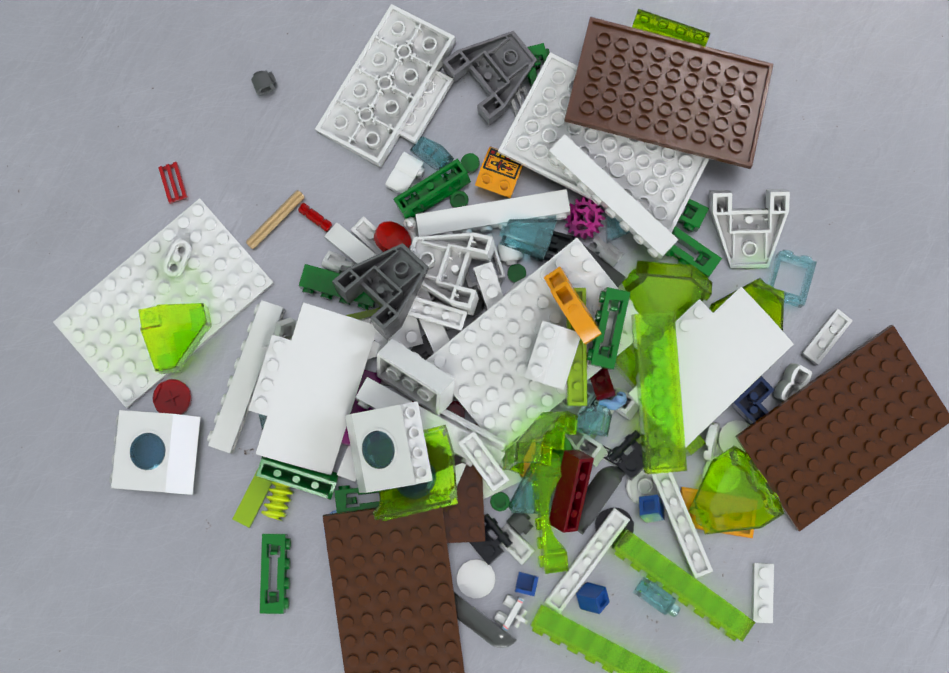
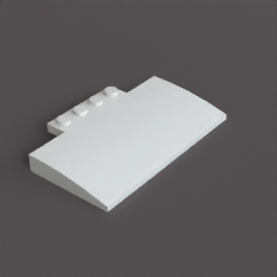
(390, 87)
(722, 356)
(311, 387)

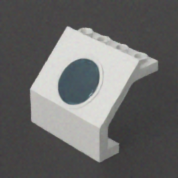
(388, 447)
(155, 452)

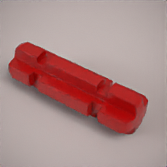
(315, 217)

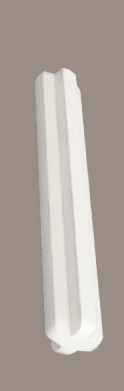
(469, 427)

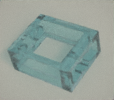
(803, 261)

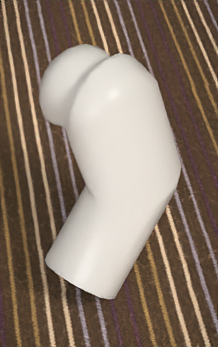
(411, 225)

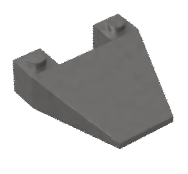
(498, 67)
(390, 281)

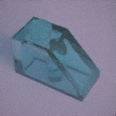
(431, 153)
(594, 421)

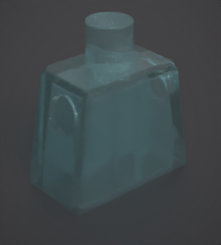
(656, 597)

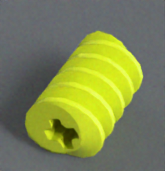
(277, 501)

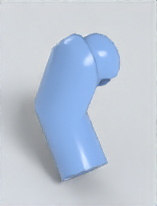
(616, 402)

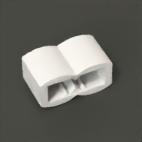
(405, 173)
(794, 379)

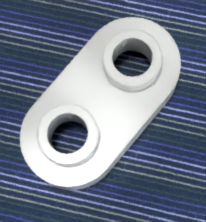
(176, 258)

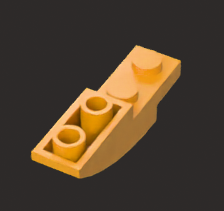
(572, 305)

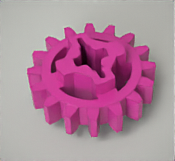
(591, 213)

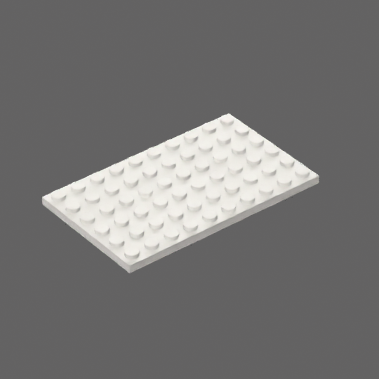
(650, 173)
(107, 320)
(496, 348)

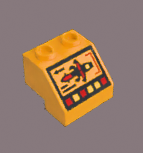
(498, 173)

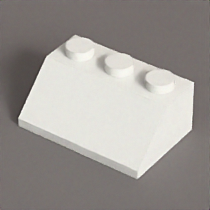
(552, 355)

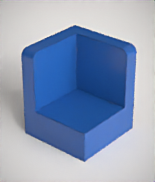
(651, 508)
(526, 584)
(592, 598)

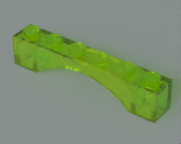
(553, 554)

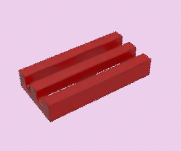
(168, 167)

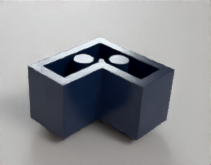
(750, 401)

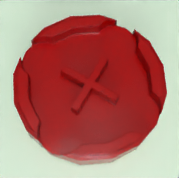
(390, 235)
(172, 397)

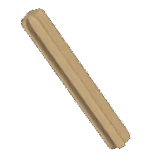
(275, 219)

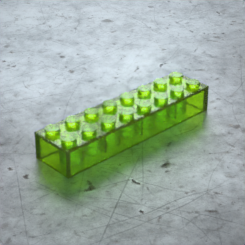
(659, 392)

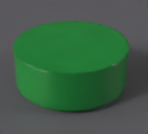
(470, 162)
(459, 199)
(516, 272)
(500, 501)

